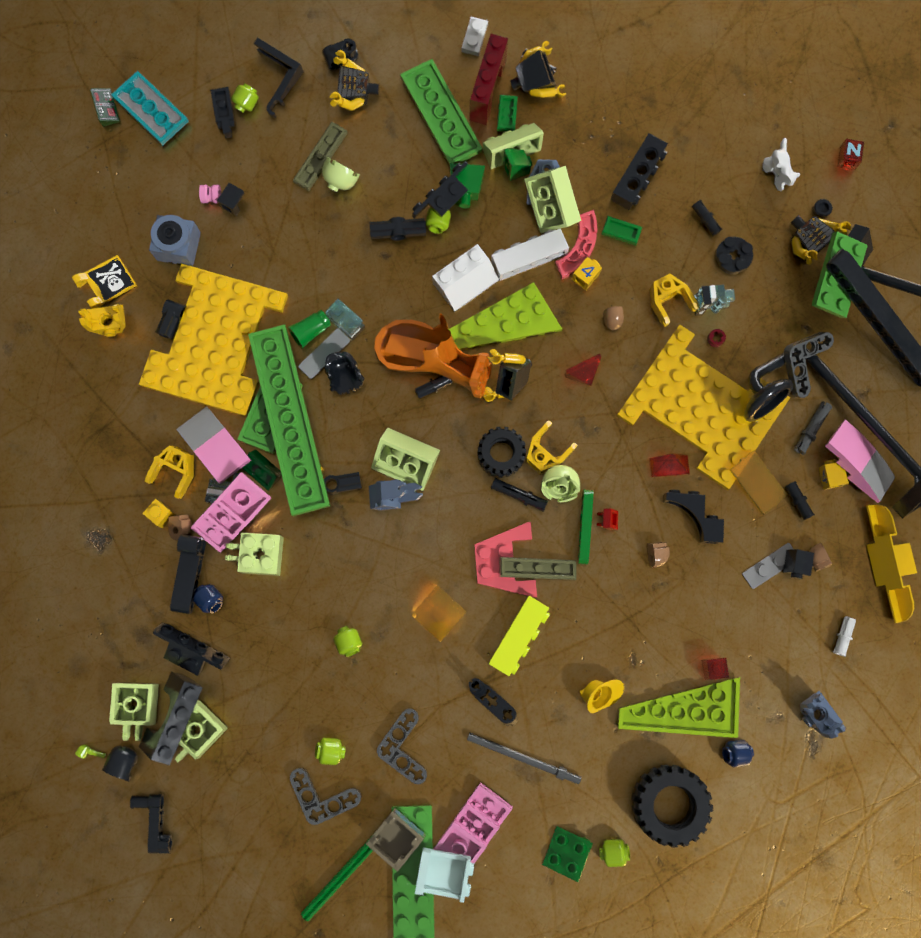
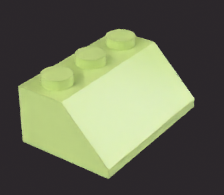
(525, 138)
(552, 199)
(404, 458)

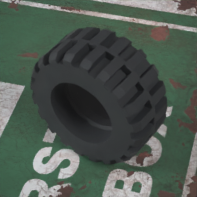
(694, 821)

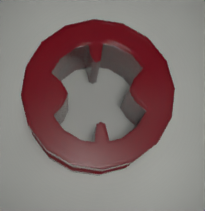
(721, 333)

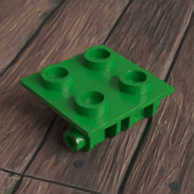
(567, 854)

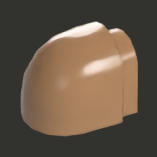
(613, 317)
(179, 525)
(658, 553)
(821, 559)

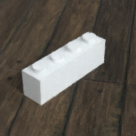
(529, 254)

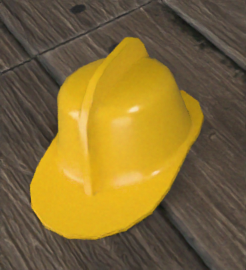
(602, 694)

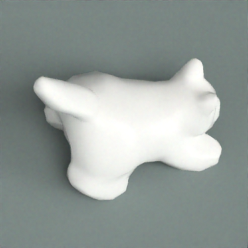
(780, 165)

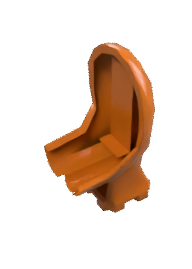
(421, 348)

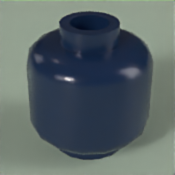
(208, 598)
(737, 753)

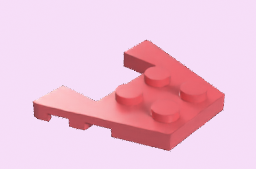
(487, 561)

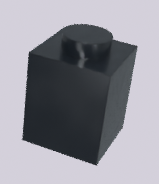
(798, 563)

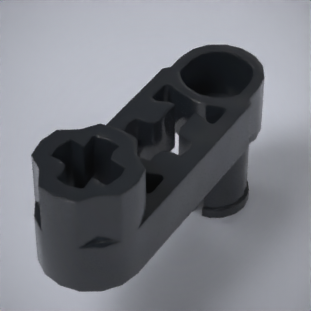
(502, 706)
(157, 840)

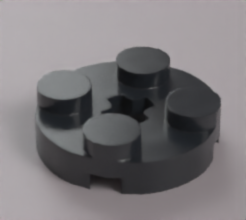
(725, 260)

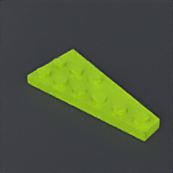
(510, 319)
(698, 711)

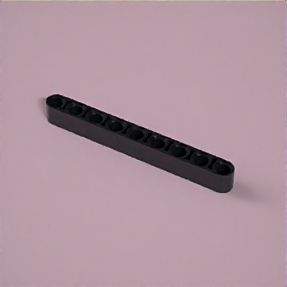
(877, 312)

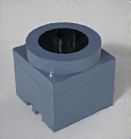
(174, 240)

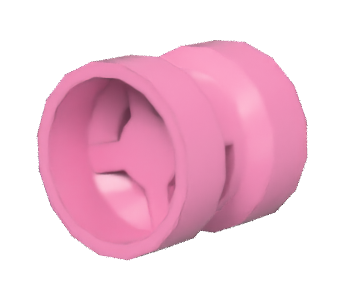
(209, 193)

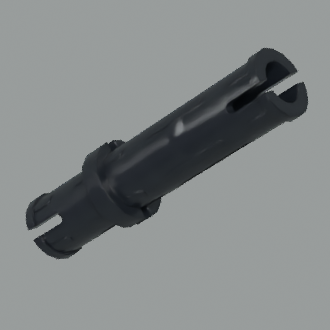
(519, 494)

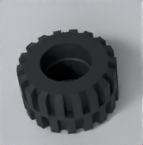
(505, 436)

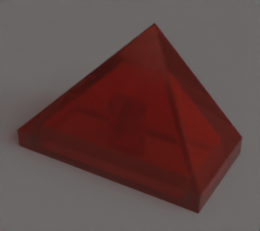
(584, 371)
(669, 465)

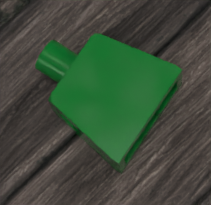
(472, 179)

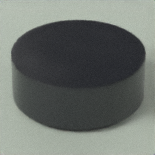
(822, 208)

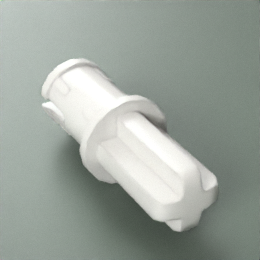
(844, 636)

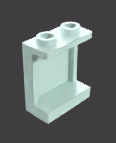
(444, 874)

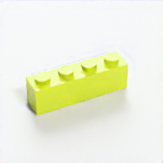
(519, 635)

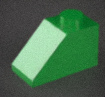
(516, 163)

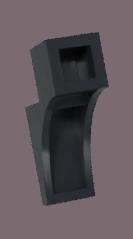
(709, 528)

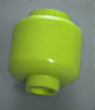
(244, 98)
(436, 223)
(347, 641)
(329, 751)
(615, 853)

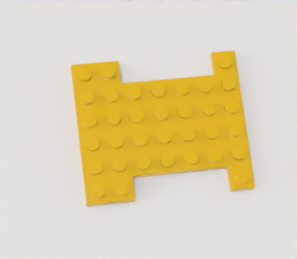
(213, 342)
(699, 408)

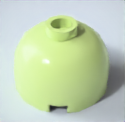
(338, 175)
(560, 483)

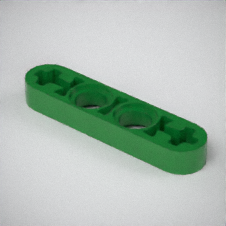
(585, 526)

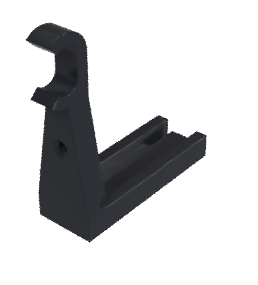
(293, 74)

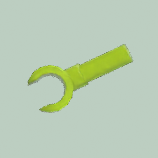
(83, 750)

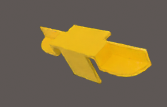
(891, 562)

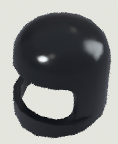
(120, 762)

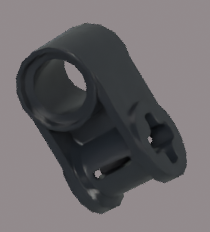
(330, 50)

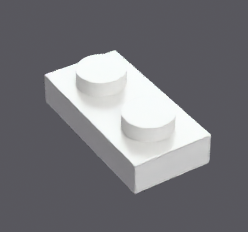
(474, 36)

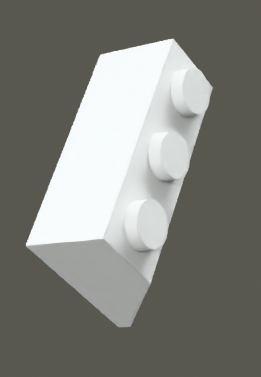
(465, 278)

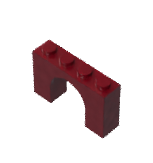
(491, 67)

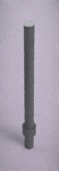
(561, 773)

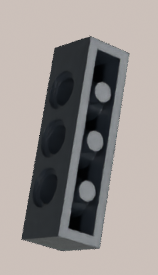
(650, 147)

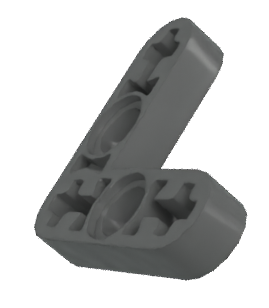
(800, 355)
(396, 752)
(315, 803)

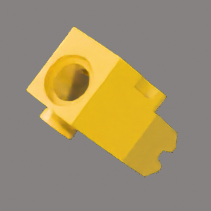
(665, 289)
(95, 320)
(536, 450)
(178, 460)

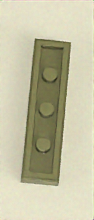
(314, 163)
(537, 568)

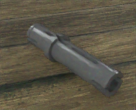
(809, 434)

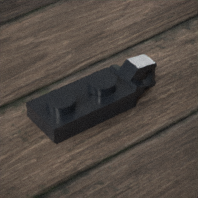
(223, 110)

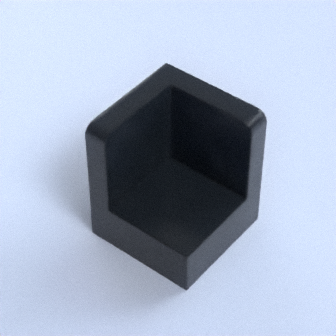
(230, 198)

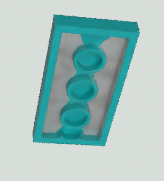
(150, 108)

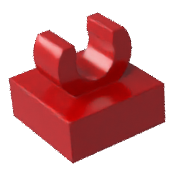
(610, 519)

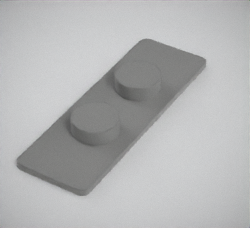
(317, 358)
(767, 567)

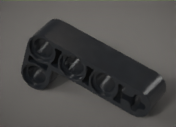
(188, 573)

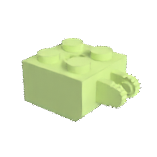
(248, 548)
(124, 713)
(210, 730)

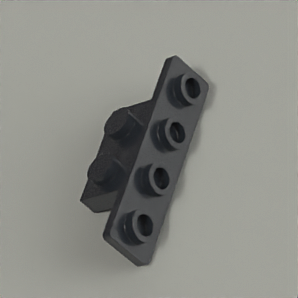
(446, 195)
(187, 651)

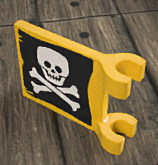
(106, 281)

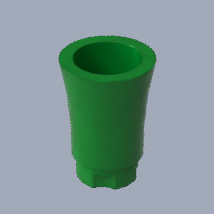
(309, 328)

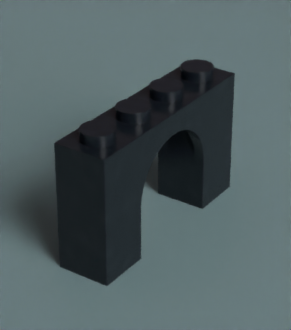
(162, 744)

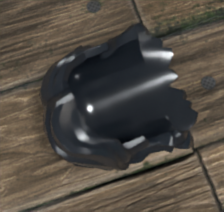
(343, 373)

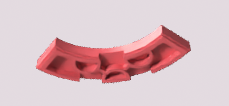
(583, 248)

